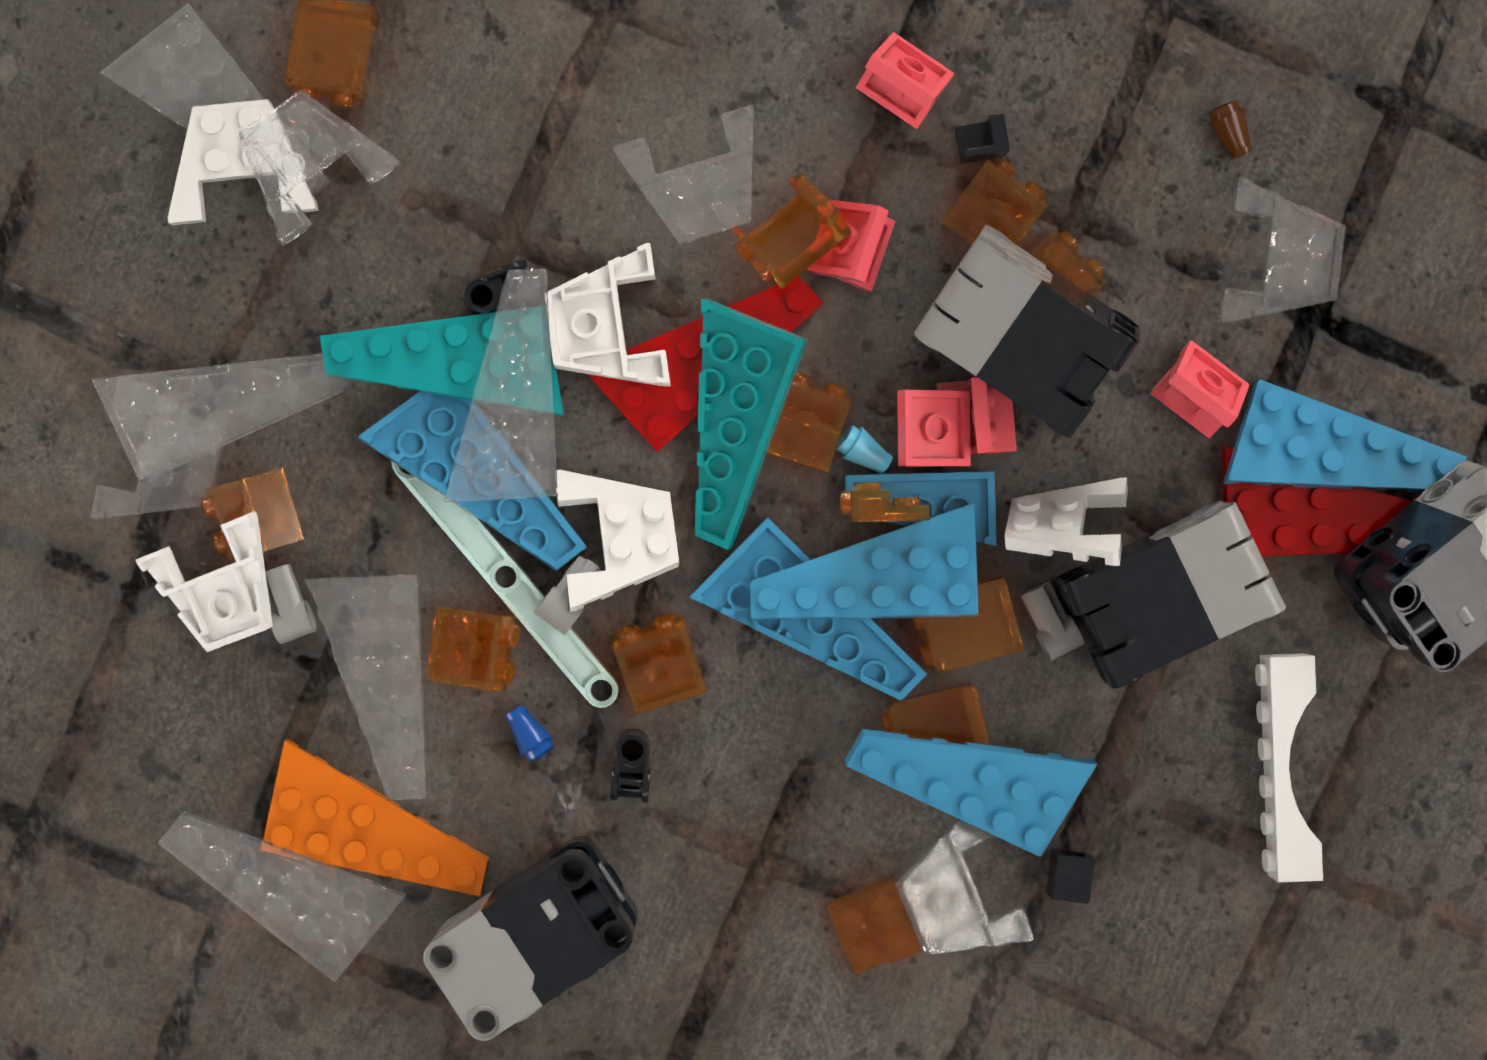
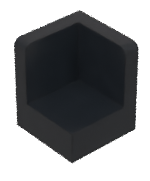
(983, 139)
(1070, 876)

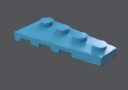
(943, 494)

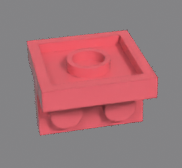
(904, 79)
(860, 253)
(1202, 390)
(990, 417)
(933, 428)

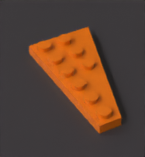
(357, 828)

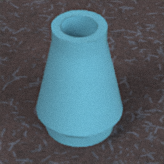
(861, 448)

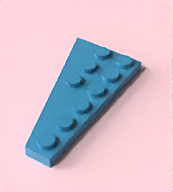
(1317, 446)
(900, 574)
(987, 786)

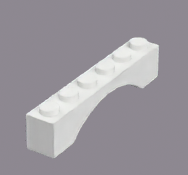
(1286, 690)

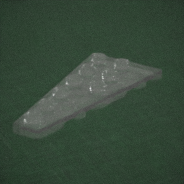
(185, 68)
(192, 411)
(510, 421)
(380, 659)
(300, 900)

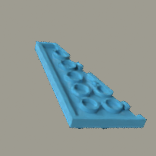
(425, 441)
(845, 644)

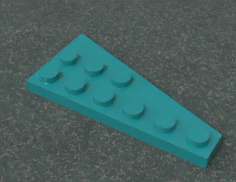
(419, 356)
(740, 401)

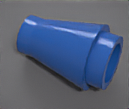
(530, 736)

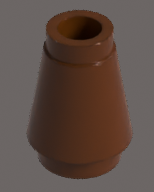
(1231, 128)

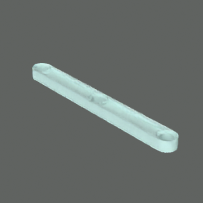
(522, 597)

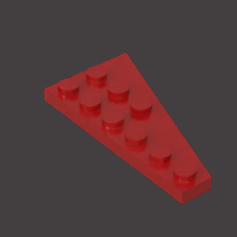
(666, 411)
(1309, 519)

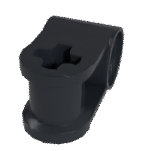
(492, 282)
(631, 773)

